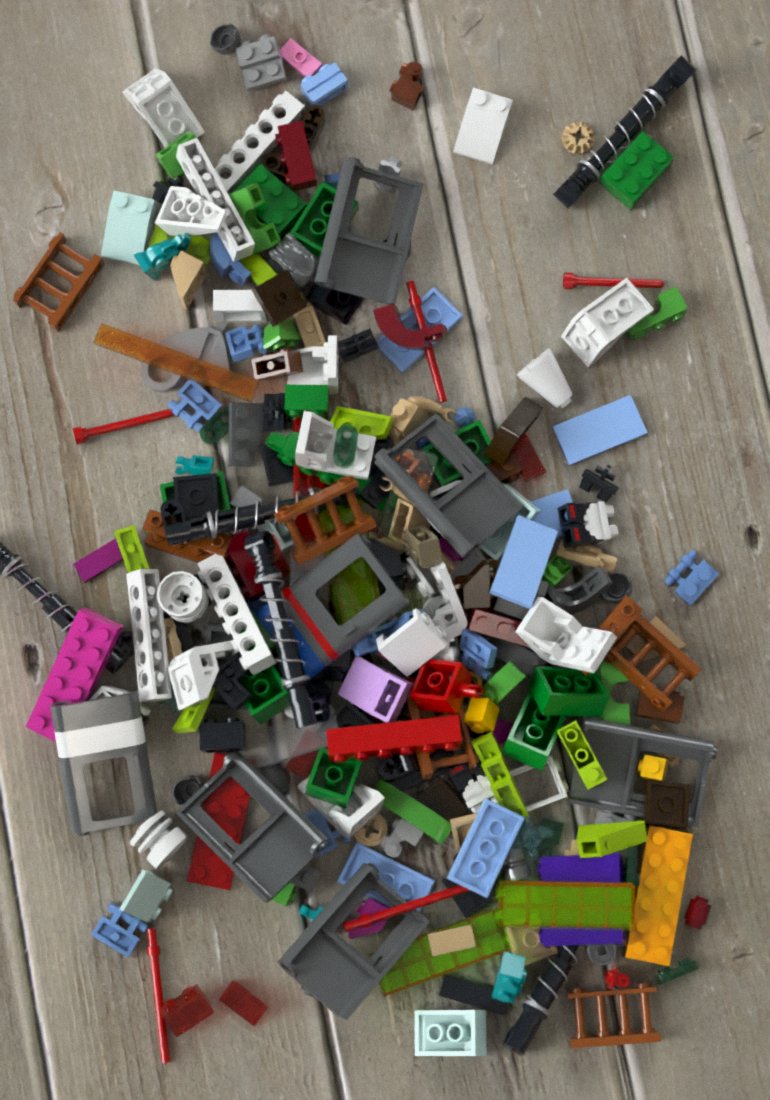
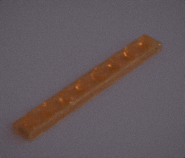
(176, 362)

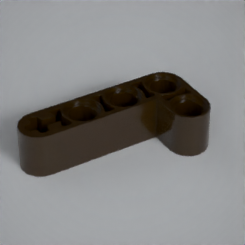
(315, 130)
(512, 430)

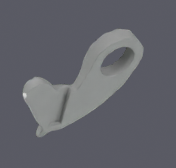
(199, 343)

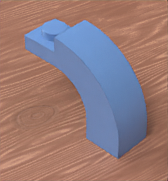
(224, 264)
(369, 644)

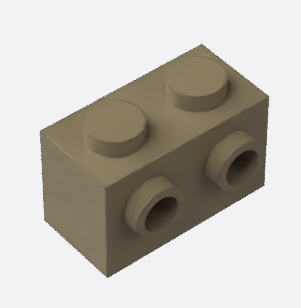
(422, 546)

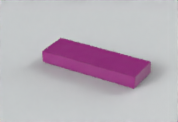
(99, 561)

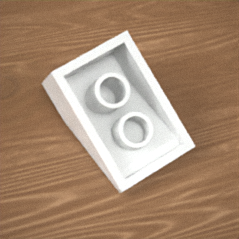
(483, 126)

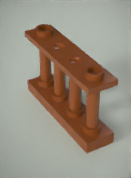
(68, 299)
(325, 541)
(193, 550)
(620, 619)
(669, 655)
(428, 764)
(625, 1034)

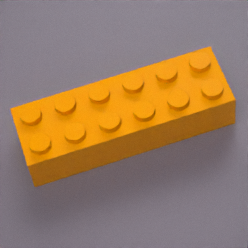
(658, 895)

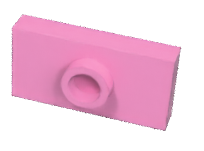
(300, 59)

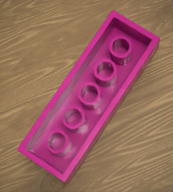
(76, 667)

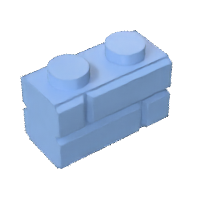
(324, 85)

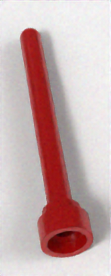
(572, 281)
(83, 434)

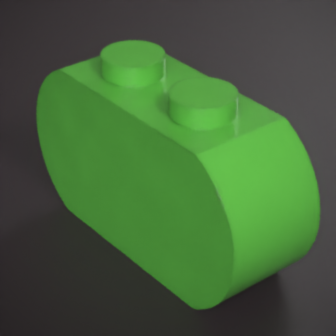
(502, 682)

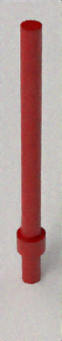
(415, 303)
(366, 920)
(154, 952)

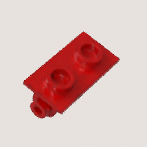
(615, 978)

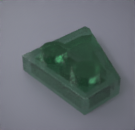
(629, 869)

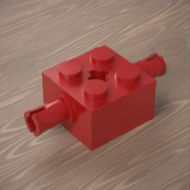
(442, 686)

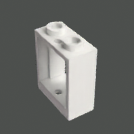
(237, 306)
(561, 785)

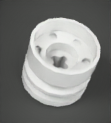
(172, 593)
(159, 839)

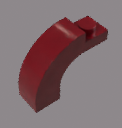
(391, 325)

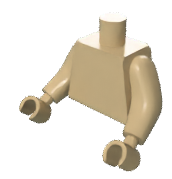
(411, 414)
(404, 517)

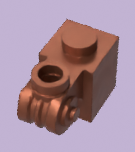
(405, 90)

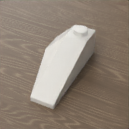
(189, 214)

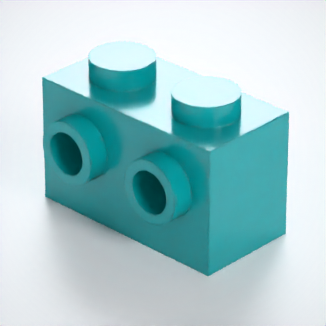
(509, 977)

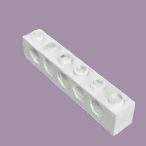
(266, 142)
(209, 186)
(148, 636)
(261, 656)

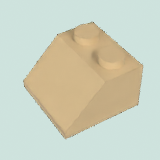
(188, 276)

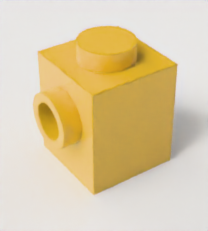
(481, 715)
(653, 768)

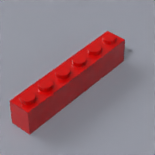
(393, 738)

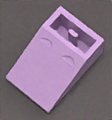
(375, 689)

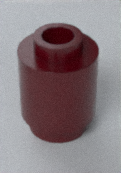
(697, 912)

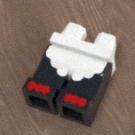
(586, 523)
(471, 791)

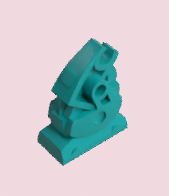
(159, 256)

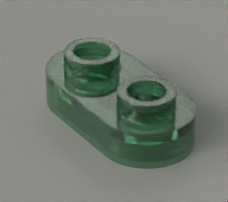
(215, 425)
(345, 445)
(666, 973)

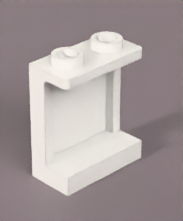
(412, 643)

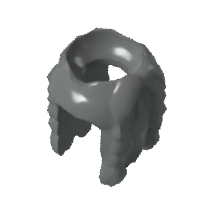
(296, 260)

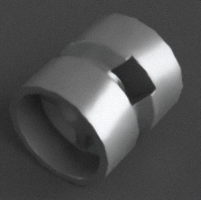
(514, 865)
(601, 953)

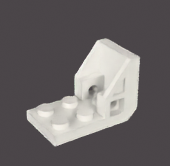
(162, 107)
(605, 320)
(319, 366)
(317, 445)
(451, 616)
(562, 639)
(192, 680)
(361, 808)

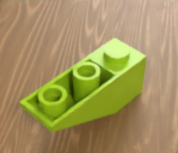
(582, 755)
(607, 838)

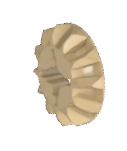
(584, 144)
(374, 838)

